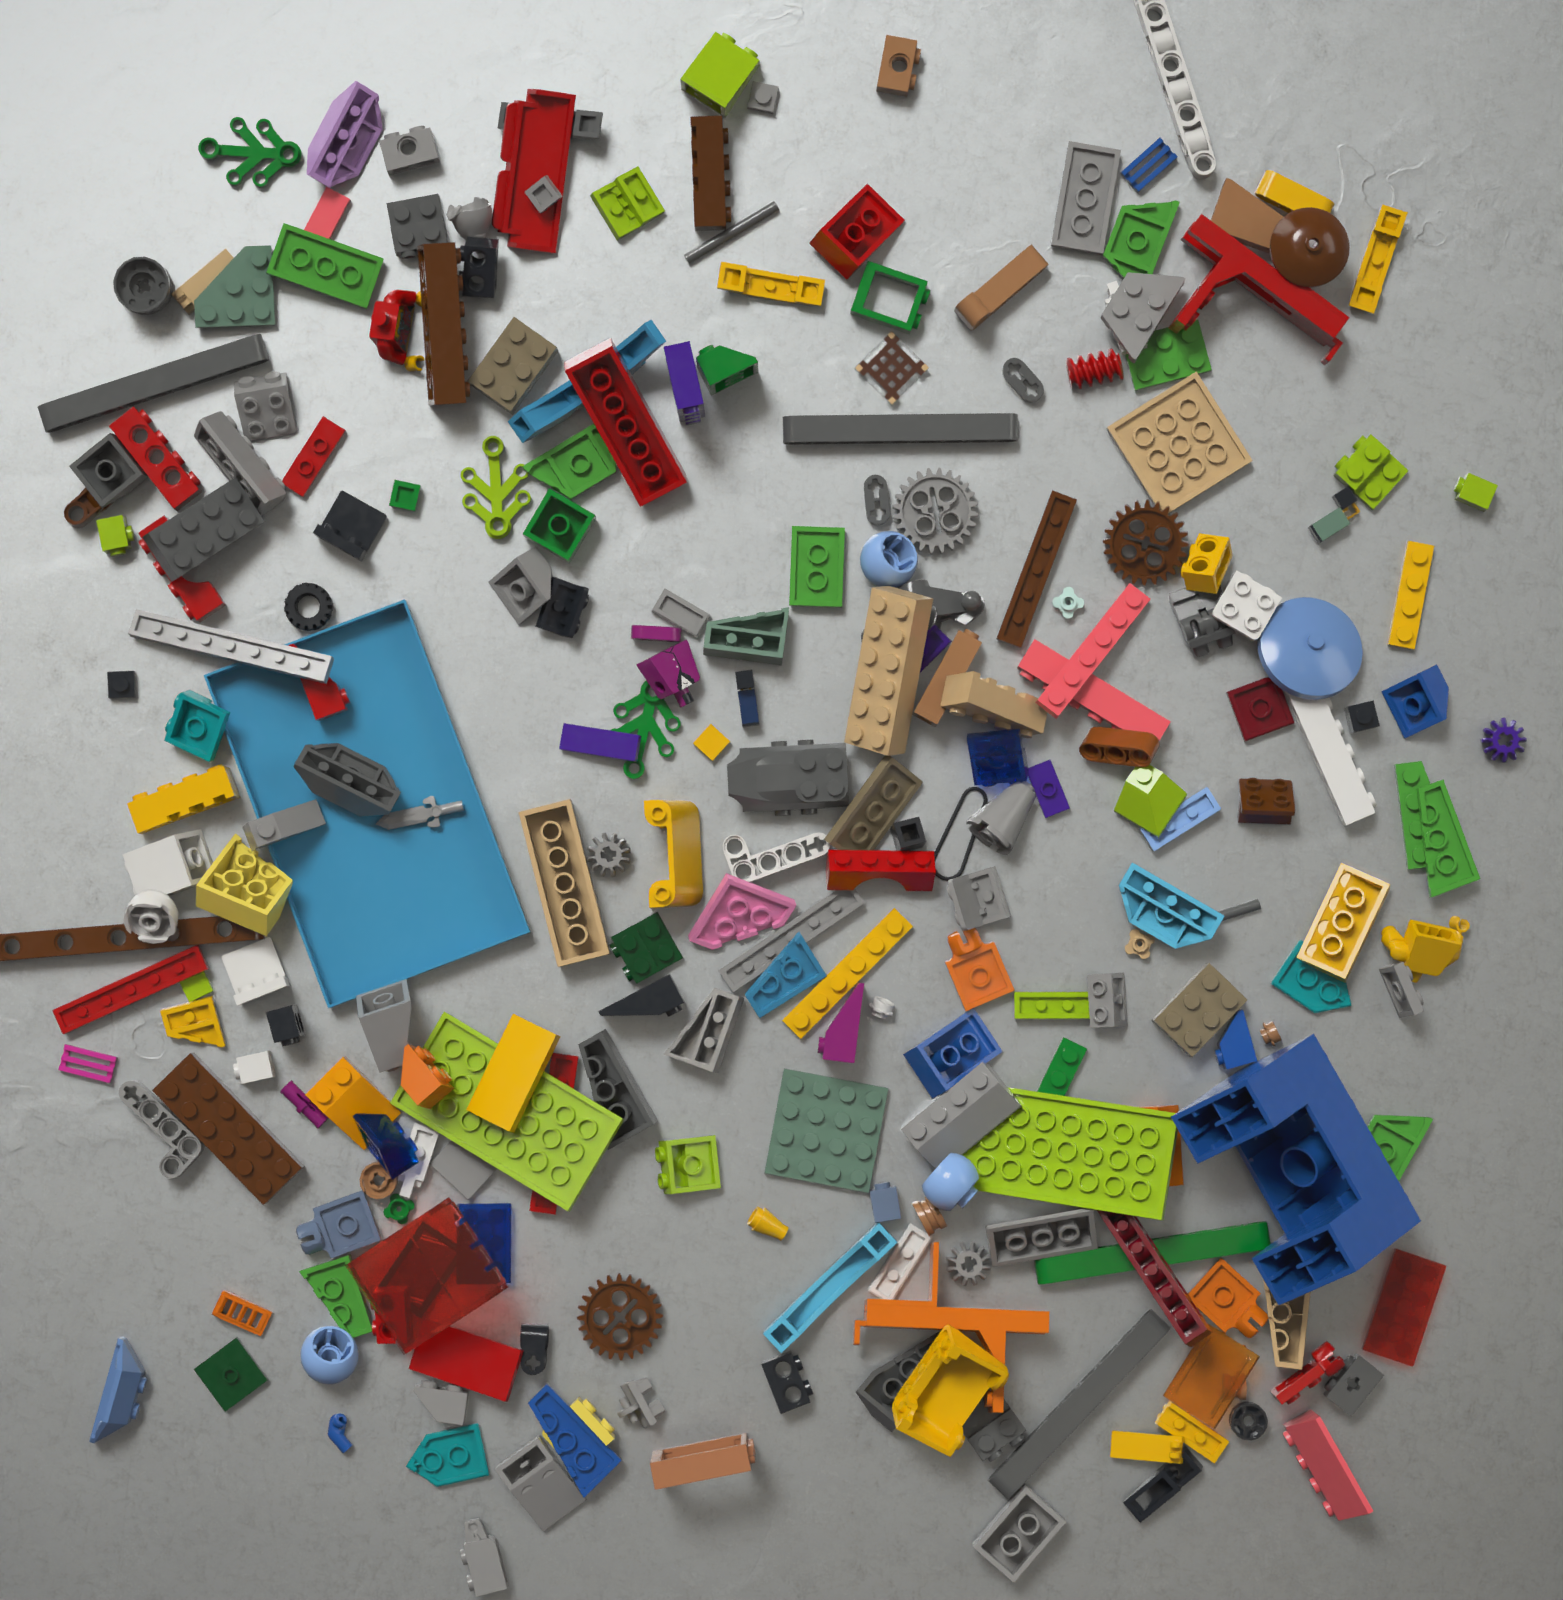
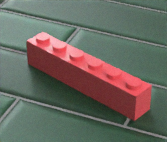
(1095, 696)

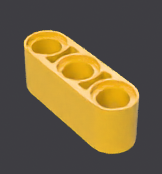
(1288, 194)

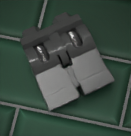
(1197, 622)

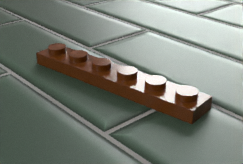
(1036, 569)

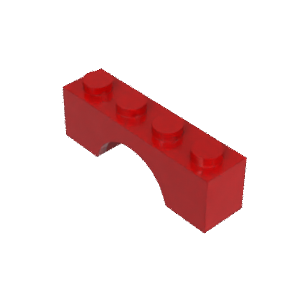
(200, 597)
(851, 867)

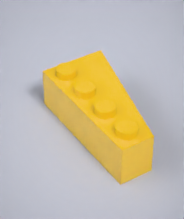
(183, 799)

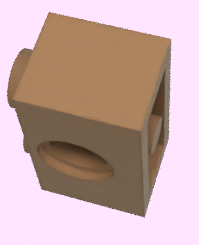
(898, 50)

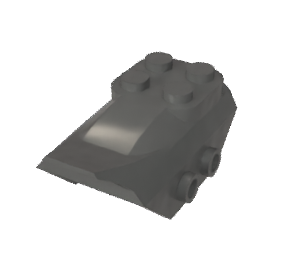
(790, 777)

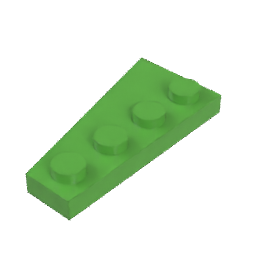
(1408, 779)
(1444, 843)

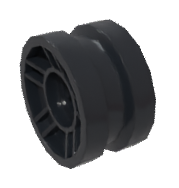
(1253, 1430)

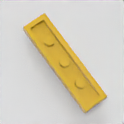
(1410, 595)

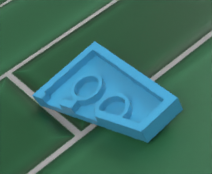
(785, 977)

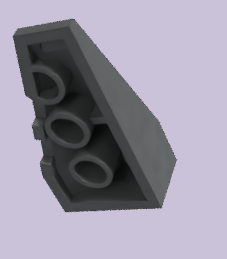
(885, 1382)

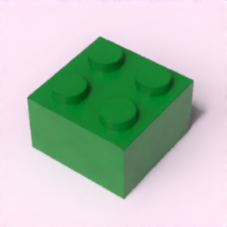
(559, 525)

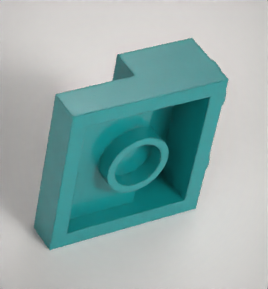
(196, 725)

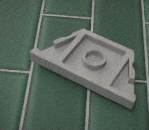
(1139, 309)

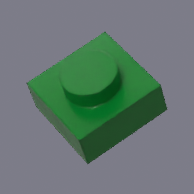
(405, 495)

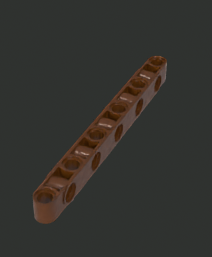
(100, 939)

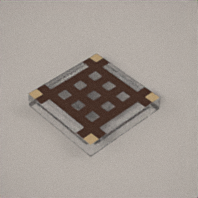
(891, 368)

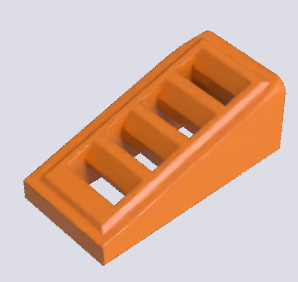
(218, 1312)

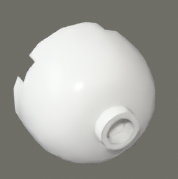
(151, 916)

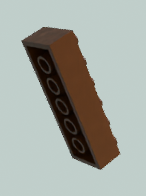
(442, 323)
(228, 1128)

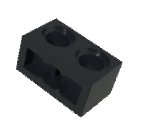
(484, 267)
(285, 1025)
(780, 1384)

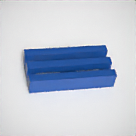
(1165, 150)

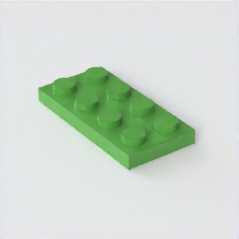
(324, 266)

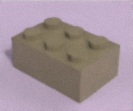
(513, 365)
(1199, 1009)

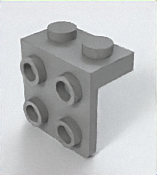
(264, 406)
(978, 898)

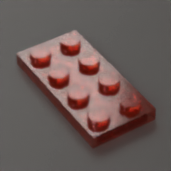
(1403, 1307)

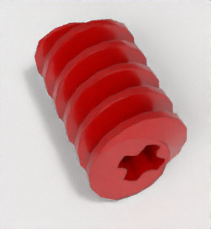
(1094, 368)

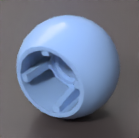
(888, 559)
(951, 1183)
(335, 1358)

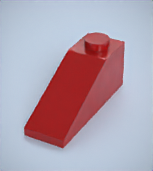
(325, 699)

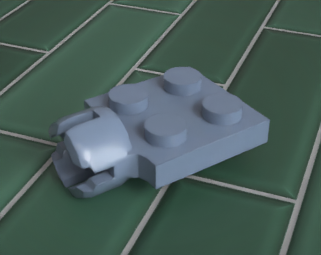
(339, 1226)

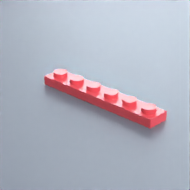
(1092, 651)

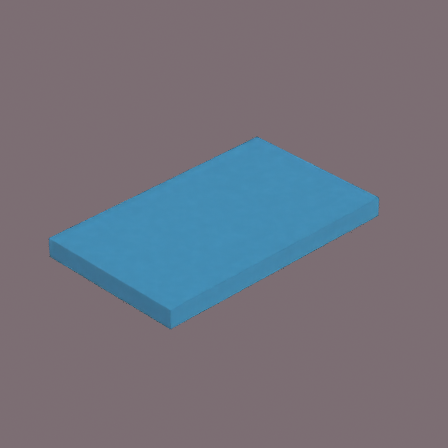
(363, 895)

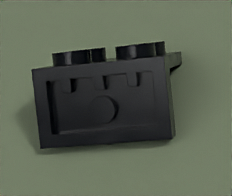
(351, 525)

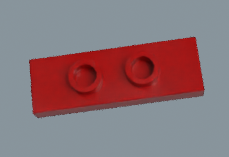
(313, 456)

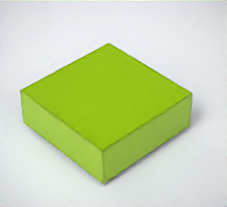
(196, 986)

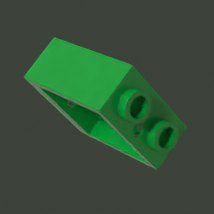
(863, 290)

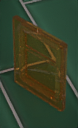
(1211, 1377)

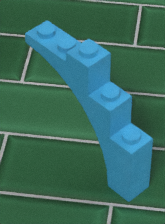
(564, 400)

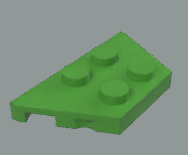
(1139, 237)
(574, 464)
(1398, 1138)

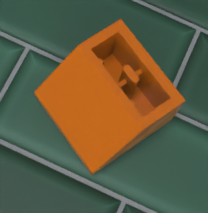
(423, 1079)

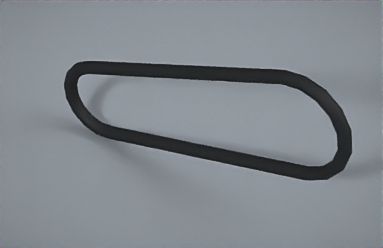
(948, 828)

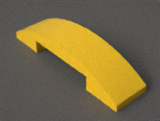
(1377, 258)
(770, 285)

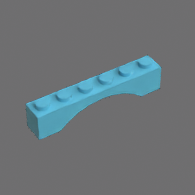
(829, 1287)

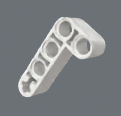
(778, 853)

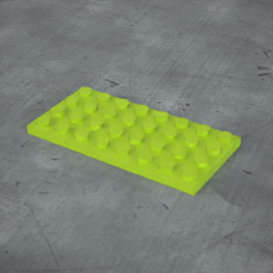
(555, 1140)
(1080, 1155)

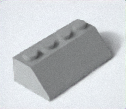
(237, 459)
(962, 1115)
(1041, 1237)

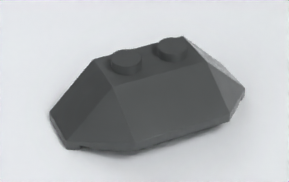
(347, 779)

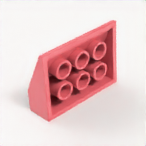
(1327, 1466)

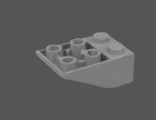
(540, 1483)

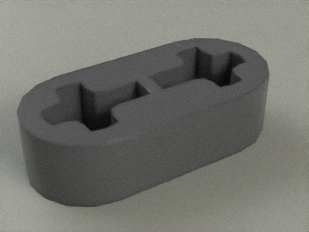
(1027, 375)
(870, 500)

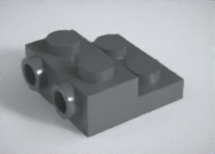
(416, 223)
(992, 1431)

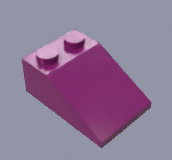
(842, 1033)

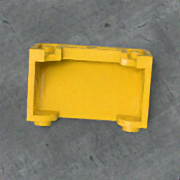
(684, 853)
(946, 1390)

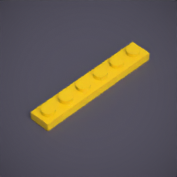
(847, 973)

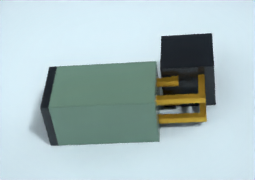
(1335, 520)

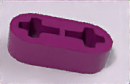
(656, 633)

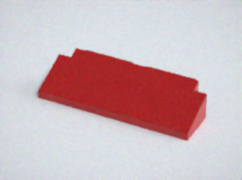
(533, 146)

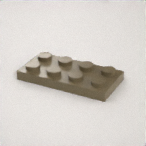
(874, 807)

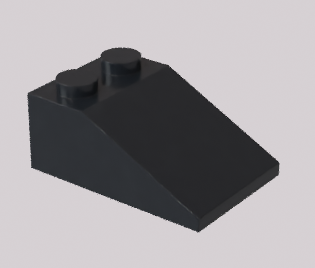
(653, 999)

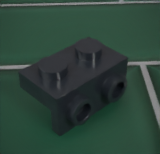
(563, 609)

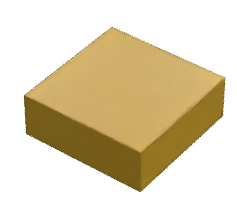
(711, 742)

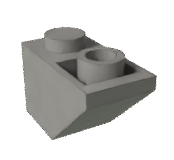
(444, 1404)

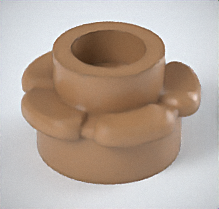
(1270, 1033)

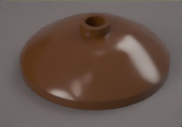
(1299, 261)

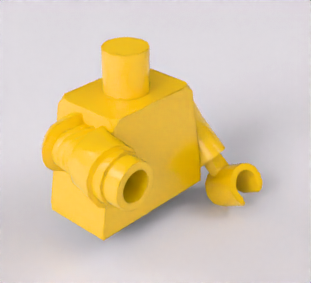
(1426, 946)

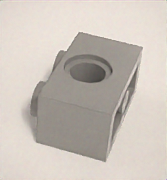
(424, 155)

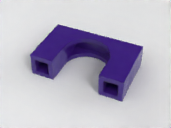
(684, 382)

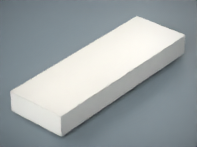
(900, 1263)

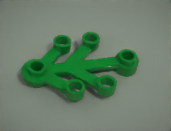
(255, 152)
(646, 723)

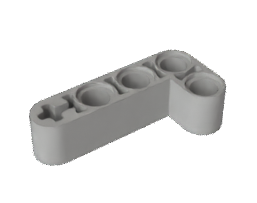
(158, 1125)

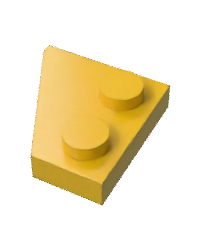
(194, 1021)

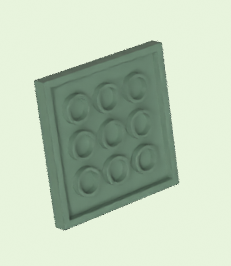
(826, 1130)

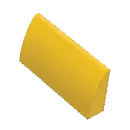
(1343, 922)
(513, 1073)

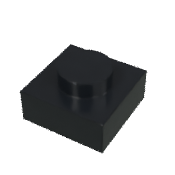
(121, 684)

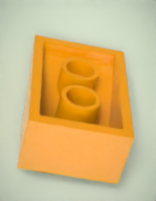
(348, 1092)

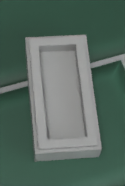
(680, 613)

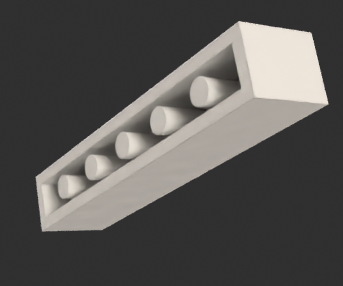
(1333, 758)

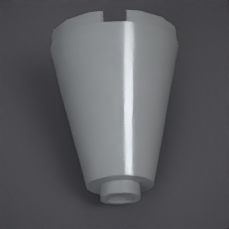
(1003, 817)

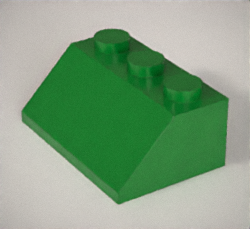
(724, 367)

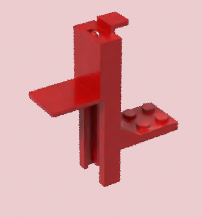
(1238, 263)

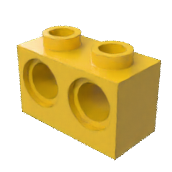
(1207, 563)

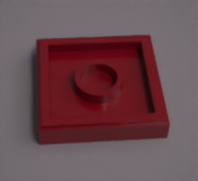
(1259, 708)

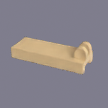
(199, 281)

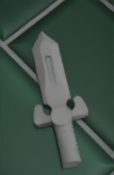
(419, 814)

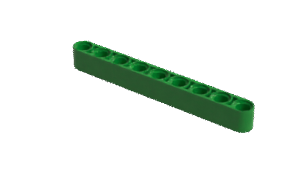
(1174, 1249)

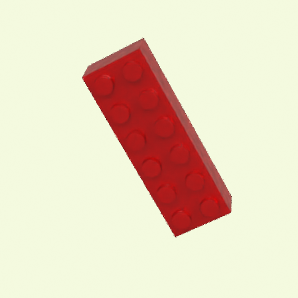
(625, 422)

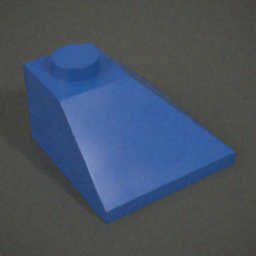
(1418, 701)

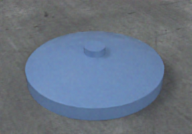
(1310, 648)

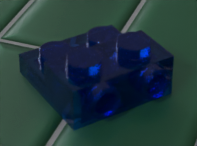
(997, 757)

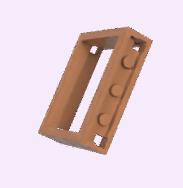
(702, 1461)

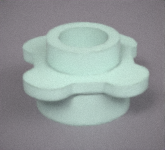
(1060, 602)

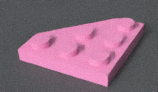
(739, 912)

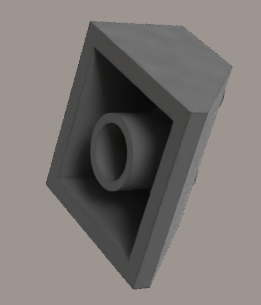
(108, 470)

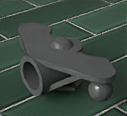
(947, 604)

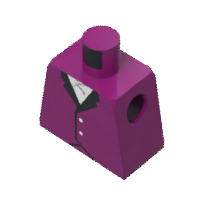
(671, 672)

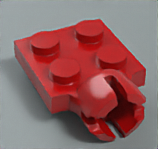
(1310, 1374)

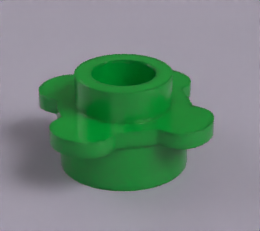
(400, 1216)

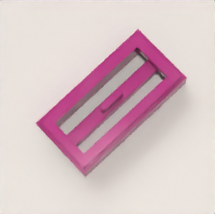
(65, 1057)

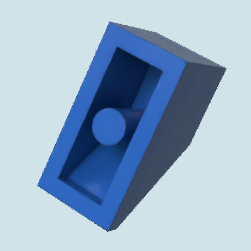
(1235, 1043)

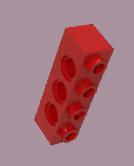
(126, 428)

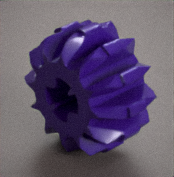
(1503, 730)

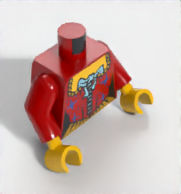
(392, 327)

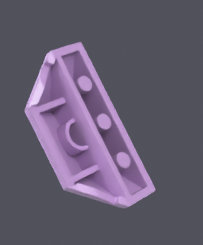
(345, 136)

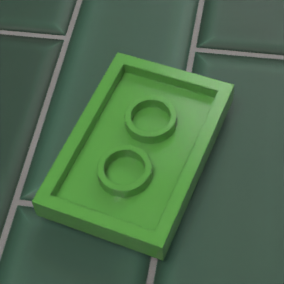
(1170, 357)
(817, 566)

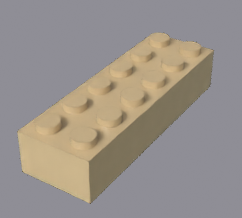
(888, 670)
(564, 883)

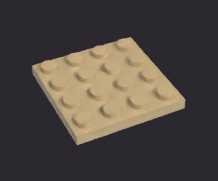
(1179, 443)

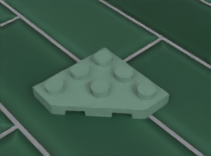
(240, 293)

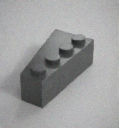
(615, 1086)

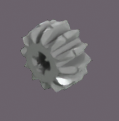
(613, 847)
(976, 1266)

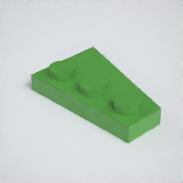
(340, 1295)

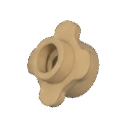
(1135, 937)

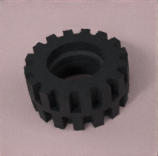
(296, 595)

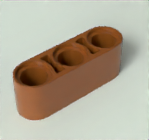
(1119, 746)

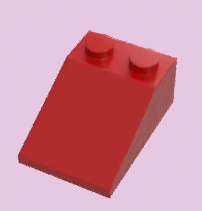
(856, 231)

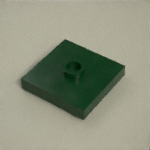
(231, 1374)

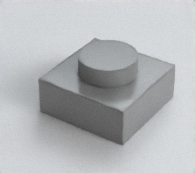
(762, 97)
(543, 194)

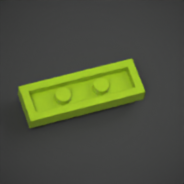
(1051, 1005)

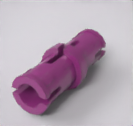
(304, 1104)

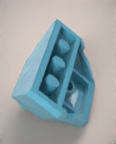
(1166, 910)

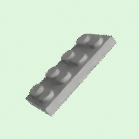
(1085, 198)

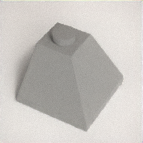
(524, 584)

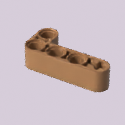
(1000, 288)

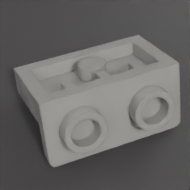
(1107, 1000)

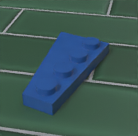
(576, 1444)

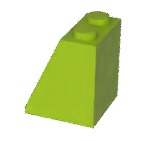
(720, 73)

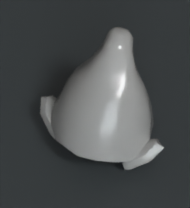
(471, 219)

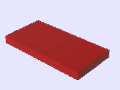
(469, 1362)

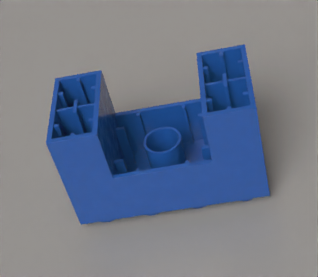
(1309, 1163)

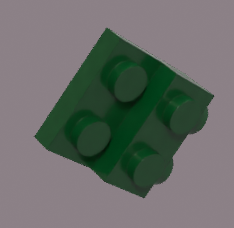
(645, 948)

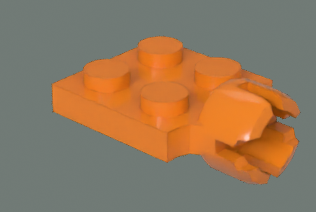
(976, 970)
(1228, 1299)

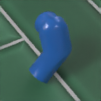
(337, 1430)

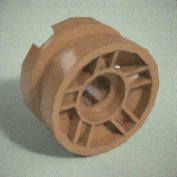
(373, 1190)
(929, 1216)

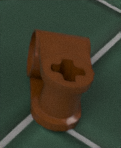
(88, 504)

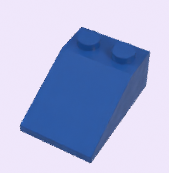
(952, 1053)

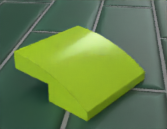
(627, 203)

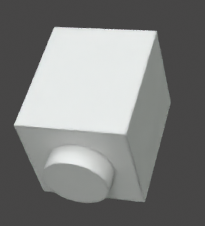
(254, 1067)

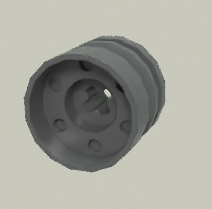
(140, 270)

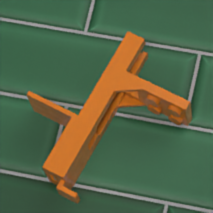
(988, 1324)

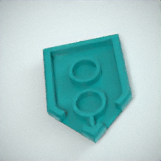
(1310, 986)
(451, 1456)

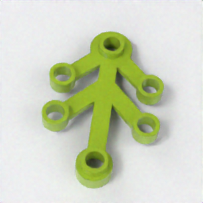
(495, 492)

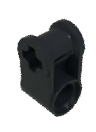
(534, 1342)

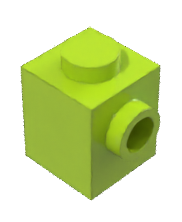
(115, 535)

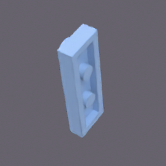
(1187, 816)

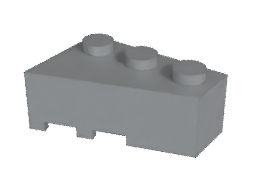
(708, 1032)

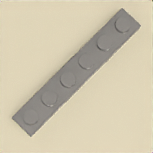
(808, 924)

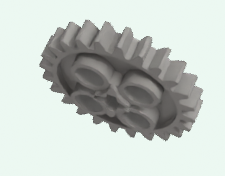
(958, 507)

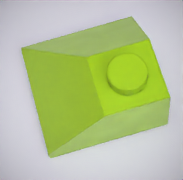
(1149, 799)

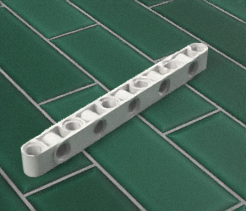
(1176, 86)

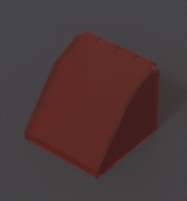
(426, 1276)

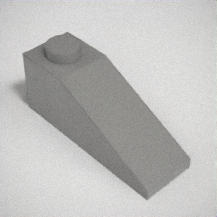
(283, 824)

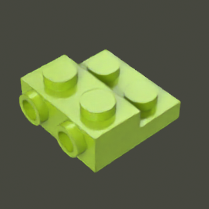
(1370, 471)
(688, 1164)

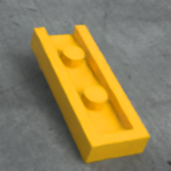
(1195, 1433)
(1146, 1447)

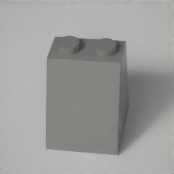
(386, 1023)

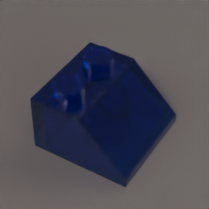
(387, 1143)

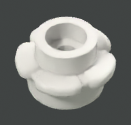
(881, 1007)

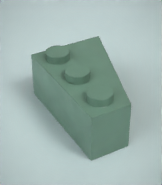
(748, 637)

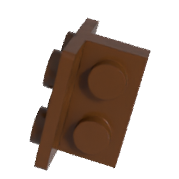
(1265, 801)

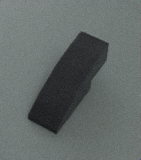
(1162, 1485)

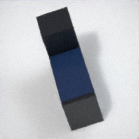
(747, 698)

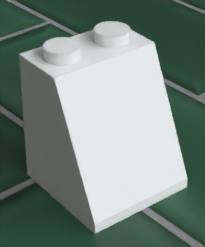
(169, 864)

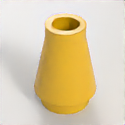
(766, 1223)

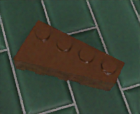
(708, 173)

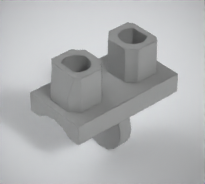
(637, 1406)

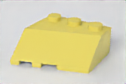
(244, 888)

